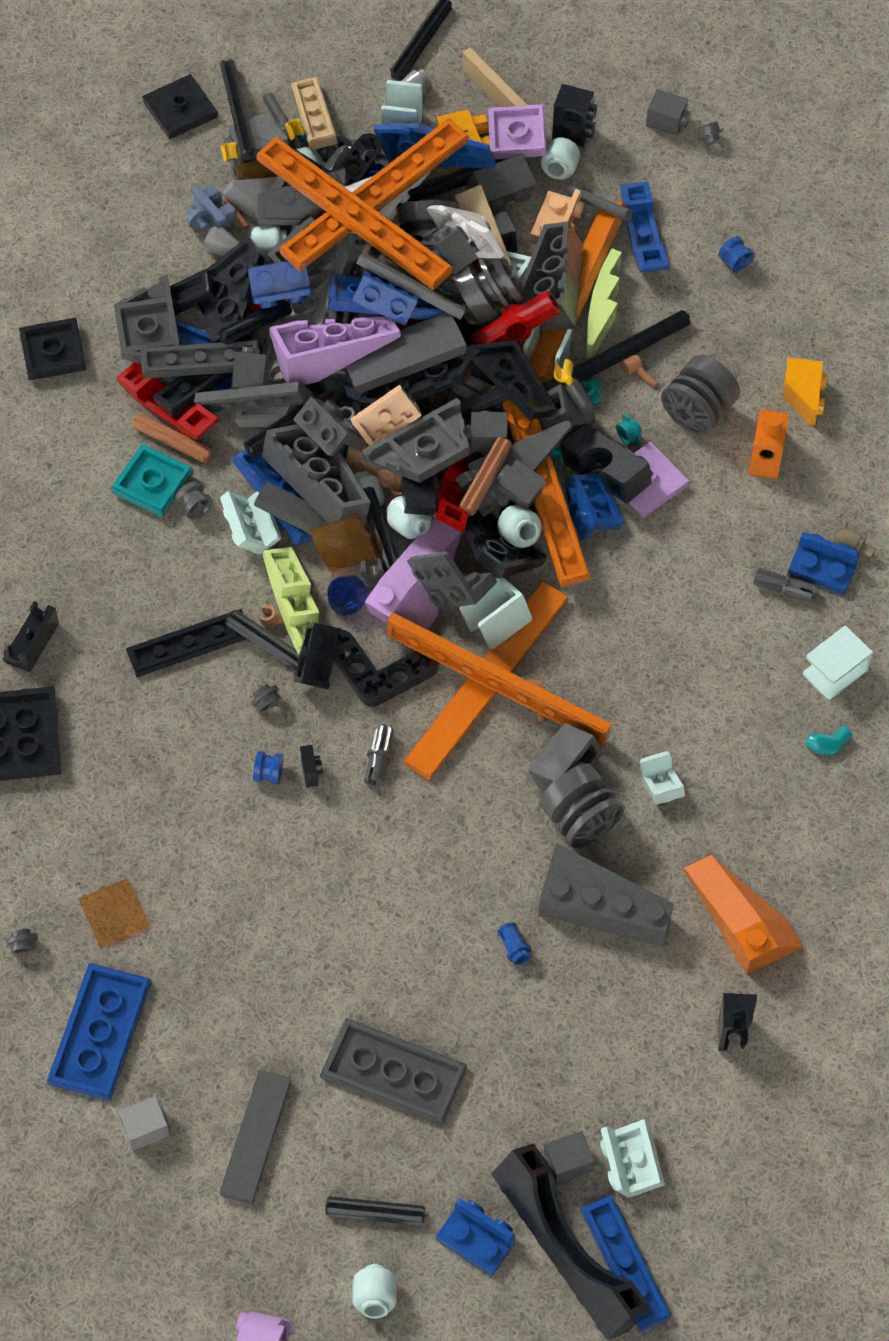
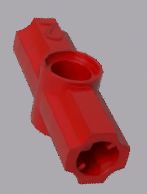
(519, 320)

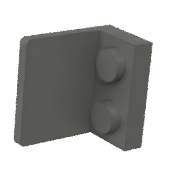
(446, 583)

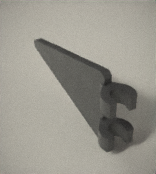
(529, 451)

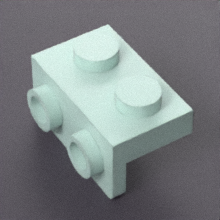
(250, 525)
(632, 1158)

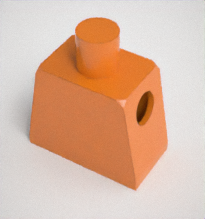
(769, 436)

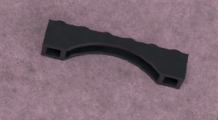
(530, 1187)

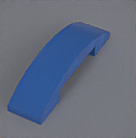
(642, 228)

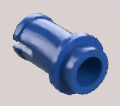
(517, 949)

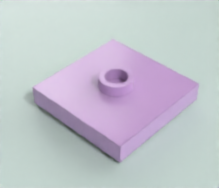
(517, 131)
(665, 479)

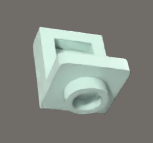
(660, 778)

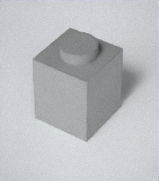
(145, 1122)

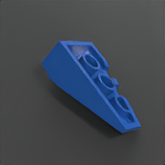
(400, 136)

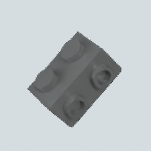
(327, 426)

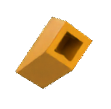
(803, 387)

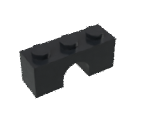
(623, 471)

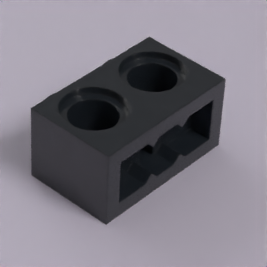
(574, 115)

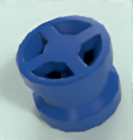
(736, 254)
(268, 767)

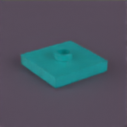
(151, 480)

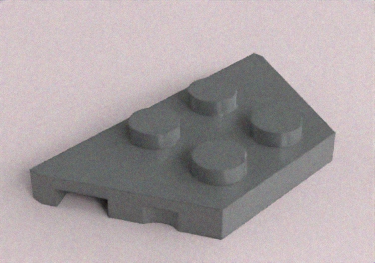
(146, 320)
(423, 445)

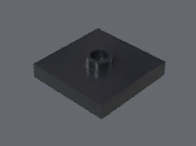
(180, 106)
(52, 348)

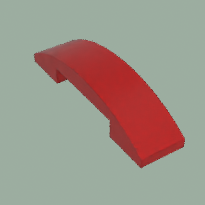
(192, 422)
(450, 496)

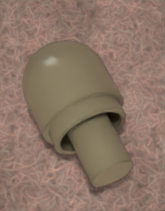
(854, 540)

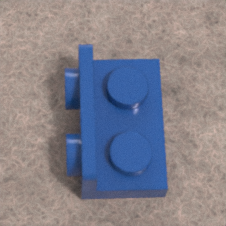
(278, 282)
(385, 297)
(591, 505)
(824, 562)
(477, 1236)

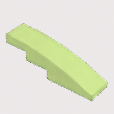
(602, 306)
(291, 592)

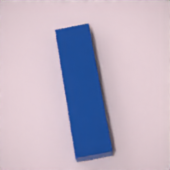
(623, 1256)

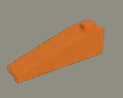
(746, 921)

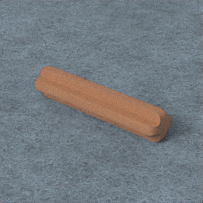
(172, 438)
(486, 475)

